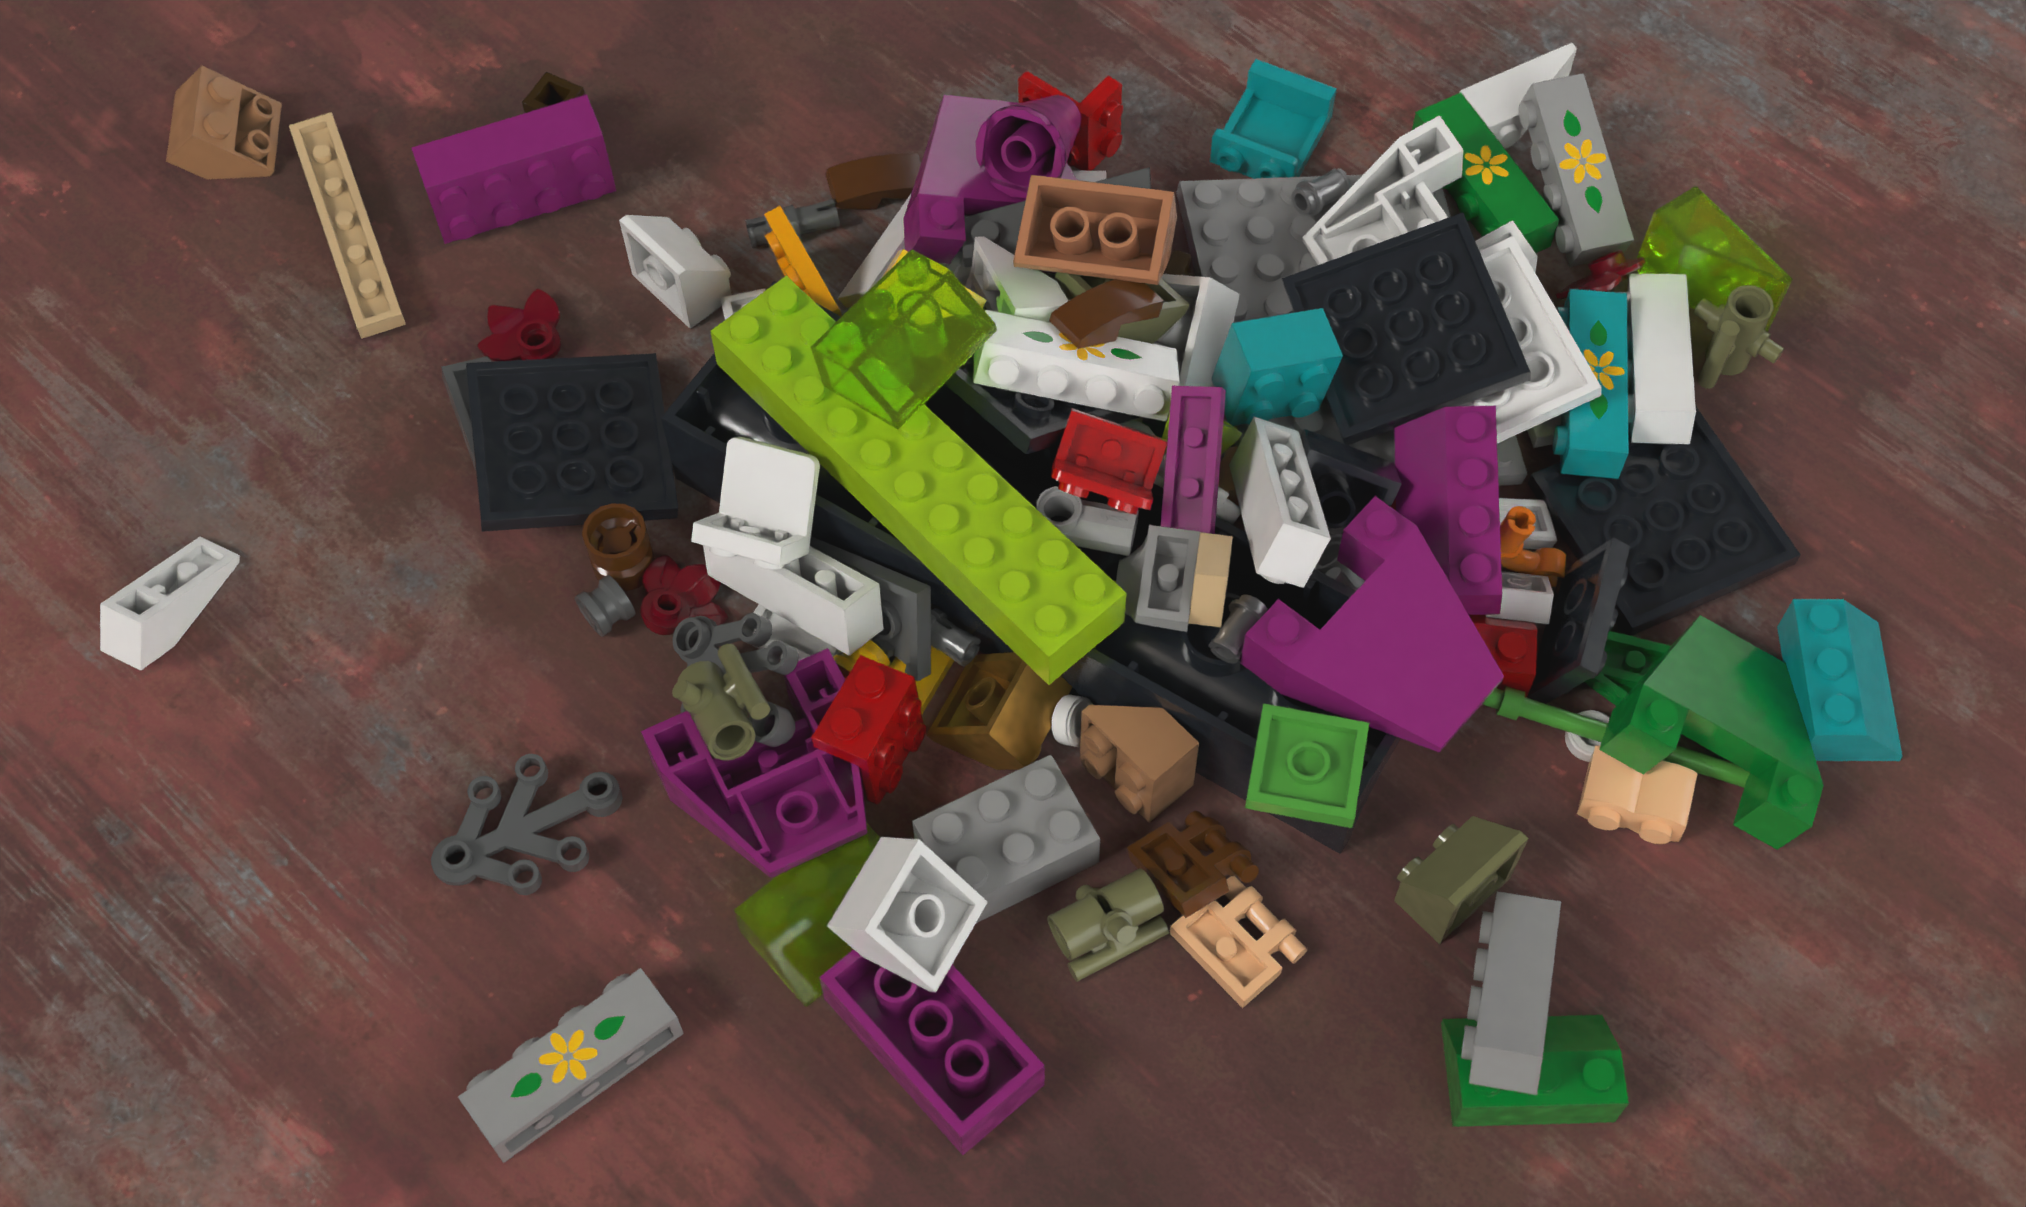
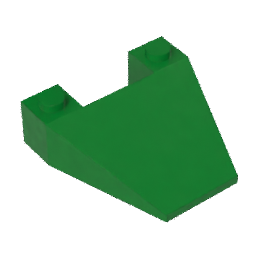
(1735, 706)

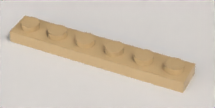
(347, 226)

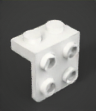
(763, 505)

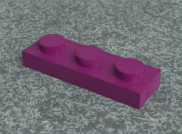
(1193, 458)

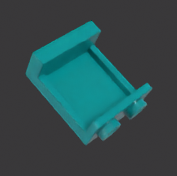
(1274, 124)

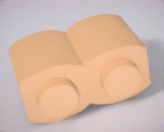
(1648, 804)

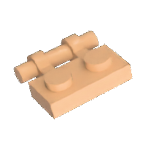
(1229, 951)

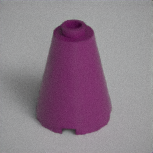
(1027, 142)

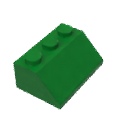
(1577, 1081)

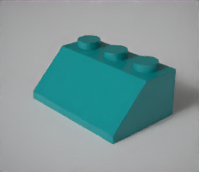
(1840, 680)

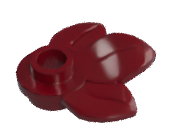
(1605, 273)
(517, 330)
(683, 591)

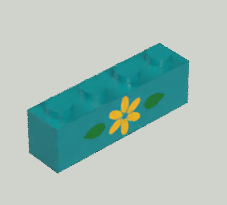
(1595, 434)

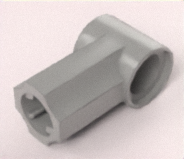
(1088, 522)

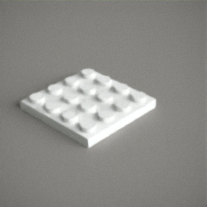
(1556, 365)

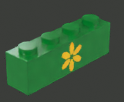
(1491, 182)

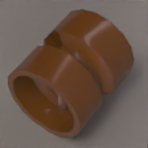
(618, 544)

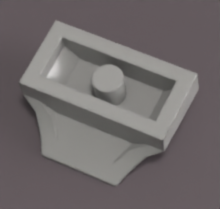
(1160, 578)

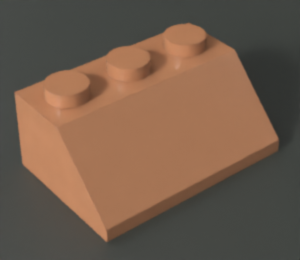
(1096, 229)

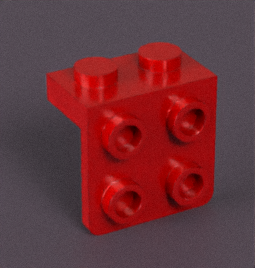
(1100, 118)
(1108, 461)
(873, 724)

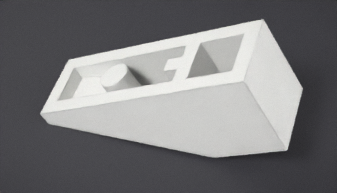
(1499, 96)
(1012, 288)
(163, 603)

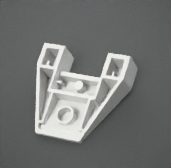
(1398, 197)

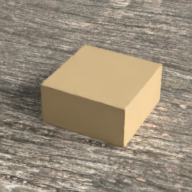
(1210, 579)

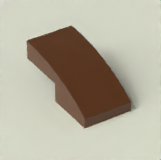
(869, 179)
(1100, 312)

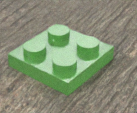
(1307, 765)

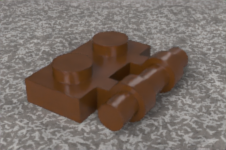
(1183, 871)

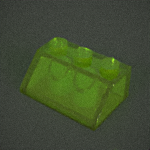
(902, 339)
(792, 912)

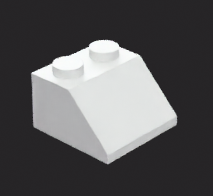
(675, 267)
(908, 912)

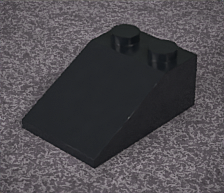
(1347, 479)

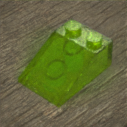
(1714, 253)

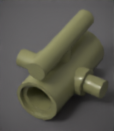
(1737, 333)
(719, 700)
(1108, 923)

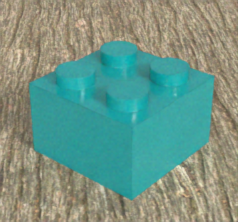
(1277, 366)

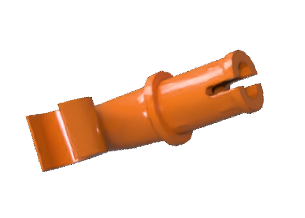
(1544, 561)

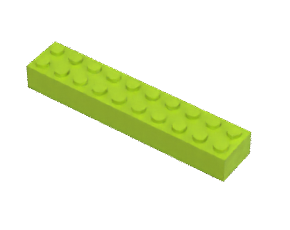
(926, 491)

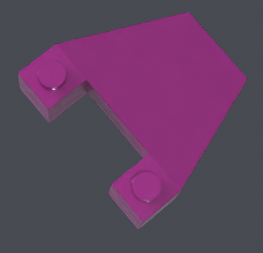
(952, 180)
(1395, 649)
(772, 801)

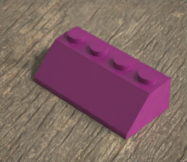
(1453, 497)

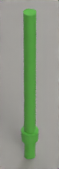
(1513, 704)

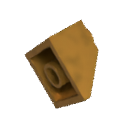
(998, 712)

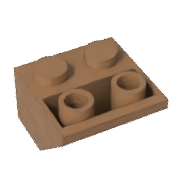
(223, 128)
(1139, 754)

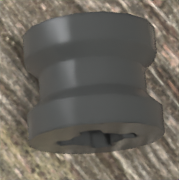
(605, 605)

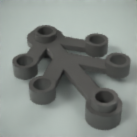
(700, 640)
(519, 830)

